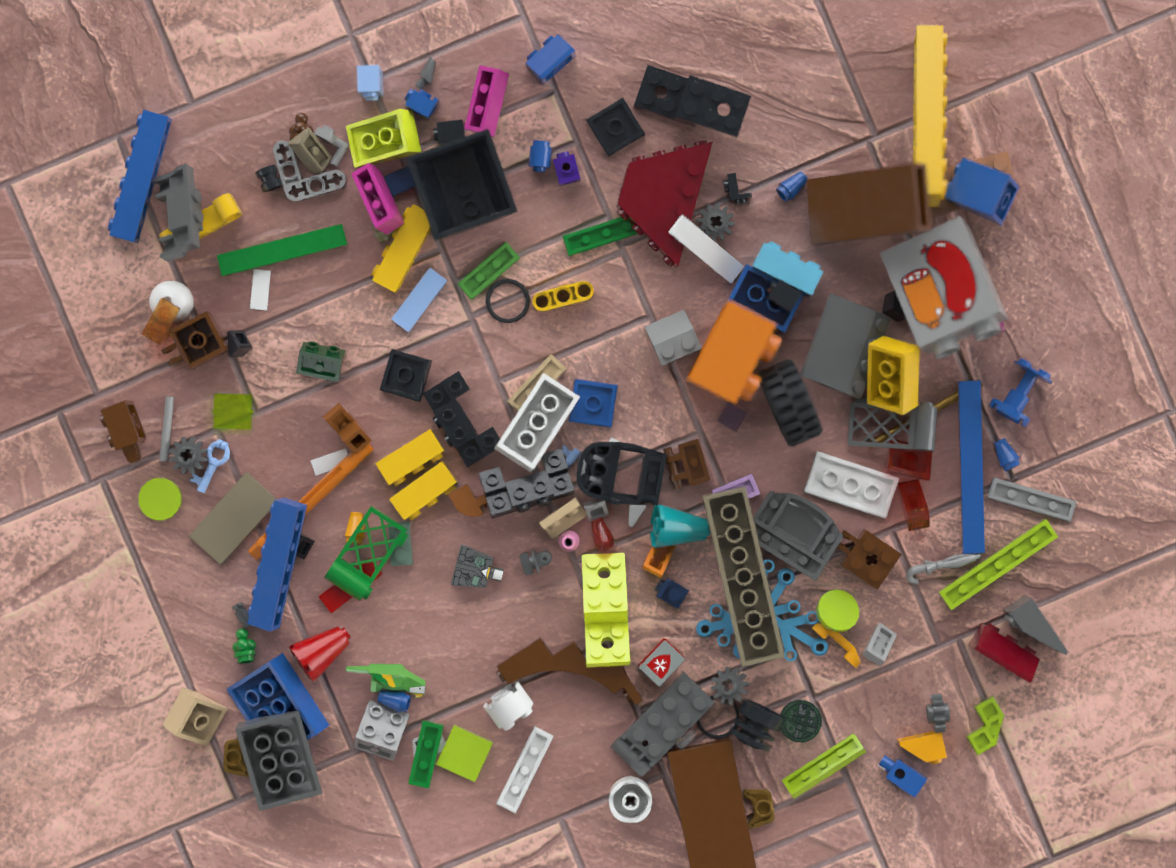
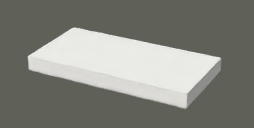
(851, 485)

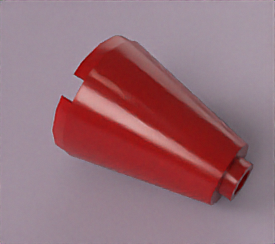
(320, 651)

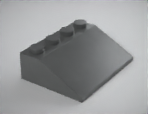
(841, 346)
(278, 759)

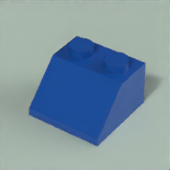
(550, 58)

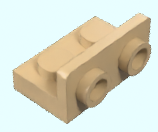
(563, 518)

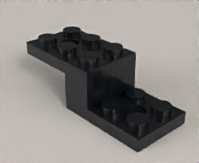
(692, 101)

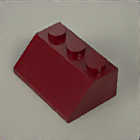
(1005, 651)

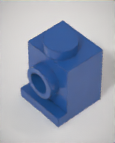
(421, 103)

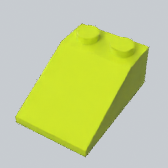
(383, 138)

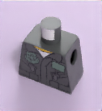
(474, 568)

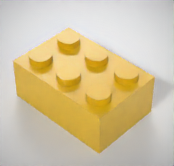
(893, 375)

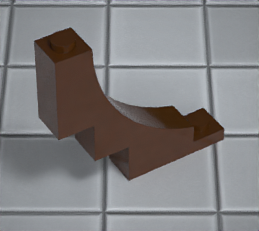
(538, 658)

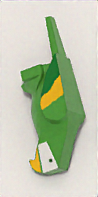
(391, 677)

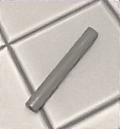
(166, 430)

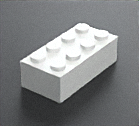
(537, 422)

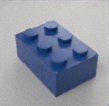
(752, 295)

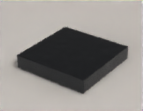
(615, 127)
(406, 375)

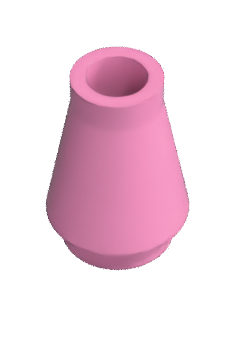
(568, 534)

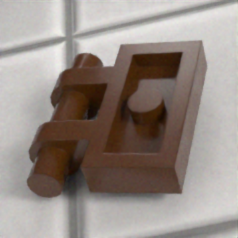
(693, 462)

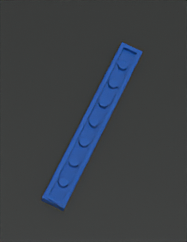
(971, 466)

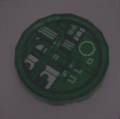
(801, 720)

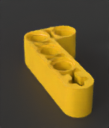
(216, 215)

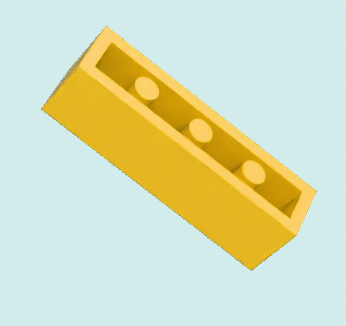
(403, 250)

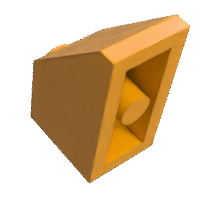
(926, 746)

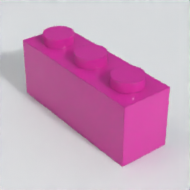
(486, 100)
(377, 198)

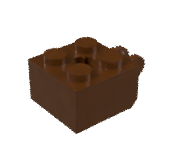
(192, 353)
(124, 429)
(865, 545)

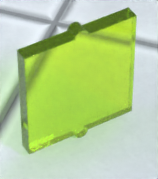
(232, 411)

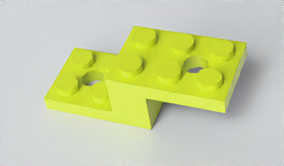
(605, 610)

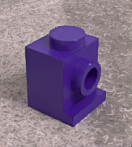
(569, 176)

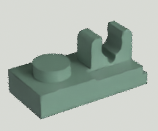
(402, 554)

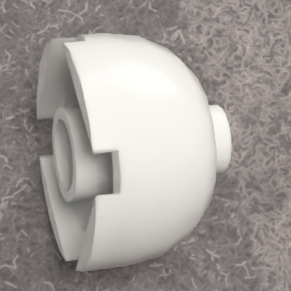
(175, 293)

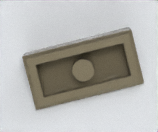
(310, 151)

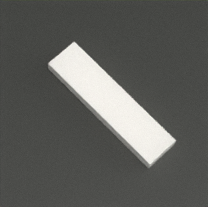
(706, 249)
(525, 769)

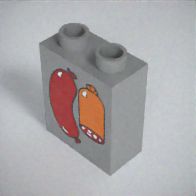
(944, 288)

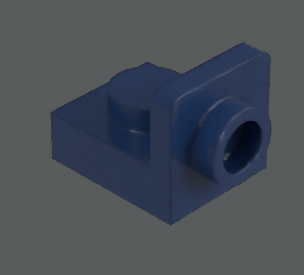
(671, 592)

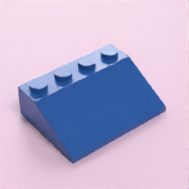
(275, 691)

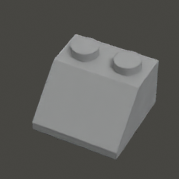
(673, 337)

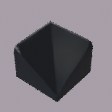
(892, 307)

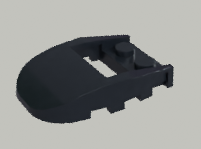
(598, 472)

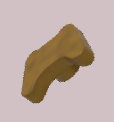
(234, 759)
(762, 807)

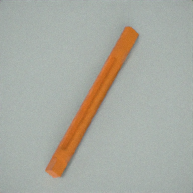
(322, 488)

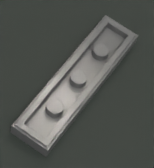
(1031, 499)

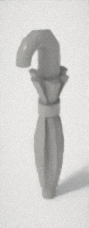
(951, 562)

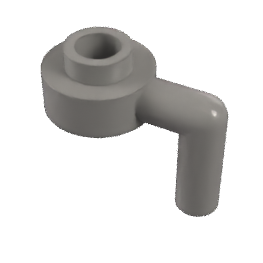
(327, 135)

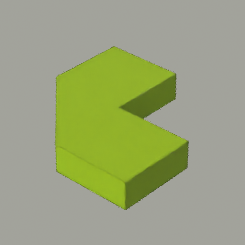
(987, 735)

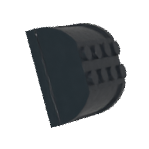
(462, 185)

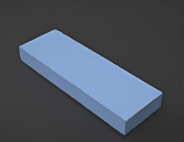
(419, 300)

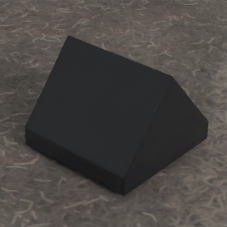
(304, 546)

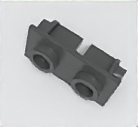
(540, 559)

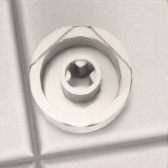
(509, 705)
(630, 811)

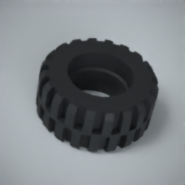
(790, 402)

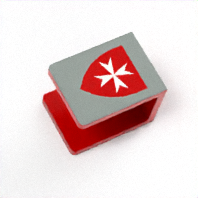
(661, 662)

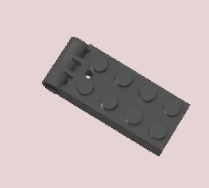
(662, 724)

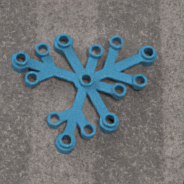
(785, 626)

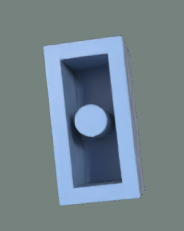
(370, 82)

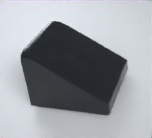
(238, 343)

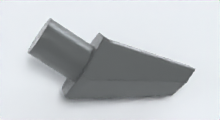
(426, 74)

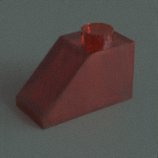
(914, 505)

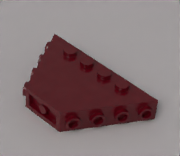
(660, 191)

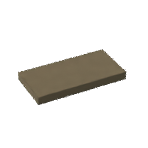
(233, 518)

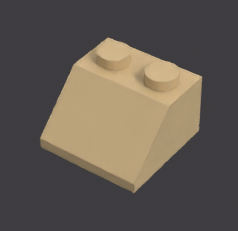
(194, 717)

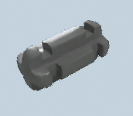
(241, 614)

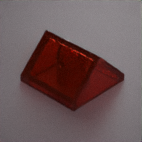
(909, 462)

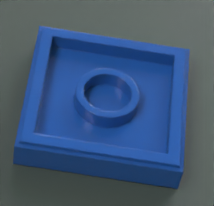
(595, 403)

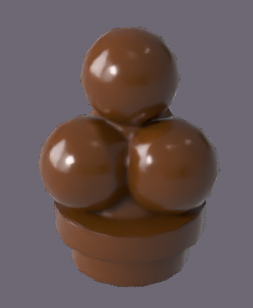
(300, 125)

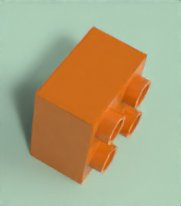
(732, 352)

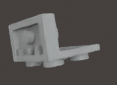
(380, 730)

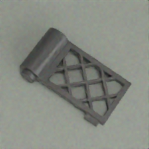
(921, 430)

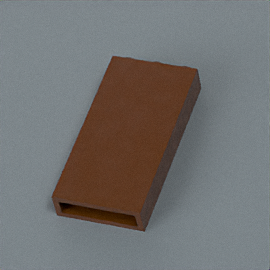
(868, 204)
(711, 805)

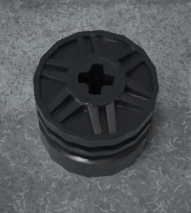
(756, 725)

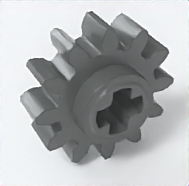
(714, 213)
(181, 460)
(726, 693)
(938, 713)

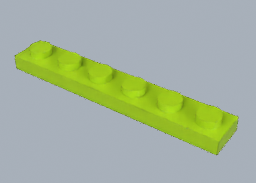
(998, 564)

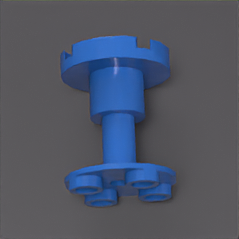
(1016, 399)

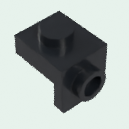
(730, 186)

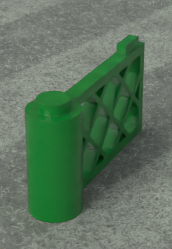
(349, 577)

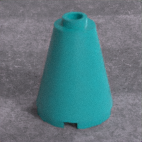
(676, 527)

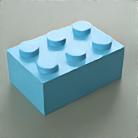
(788, 268)

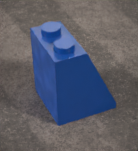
(982, 190)

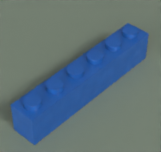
(139, 177)
(276, 564)

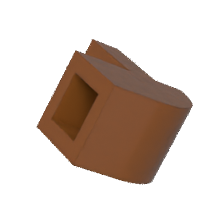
(347, 428)
(466, 502)

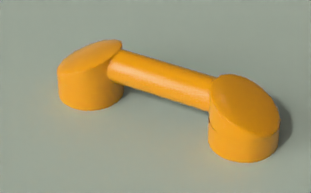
(851, 655)

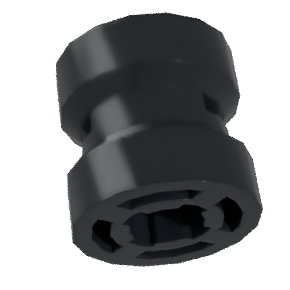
(268, 177)

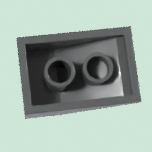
(1029, 619)

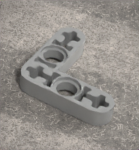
(296, 180)

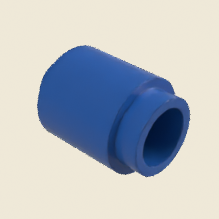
(540, 156)

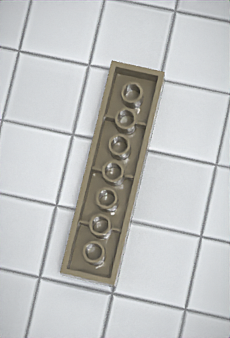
(743, 576)

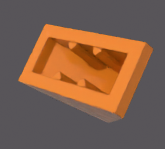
(658, 559)

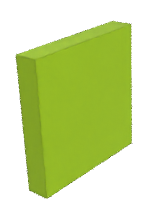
(464, 753)

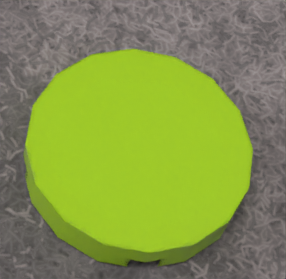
(160, 499)
(837, 610)

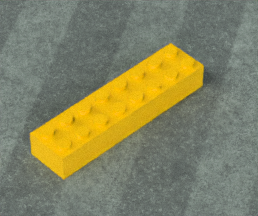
(930, 107)

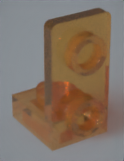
(160, 321)

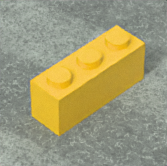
(410, 458)
(424, 491)

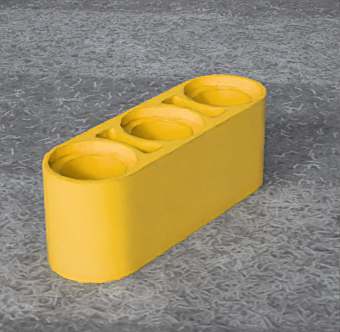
(552, 294)

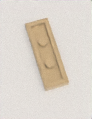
(550, 367)

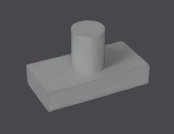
(879, 644)

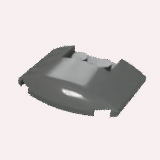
(796, 532)

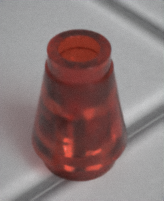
(602, 536)

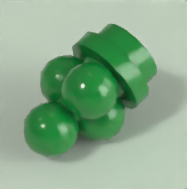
(244, 647)

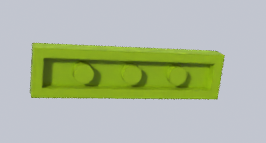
(823, 766)

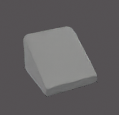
(634, 513)

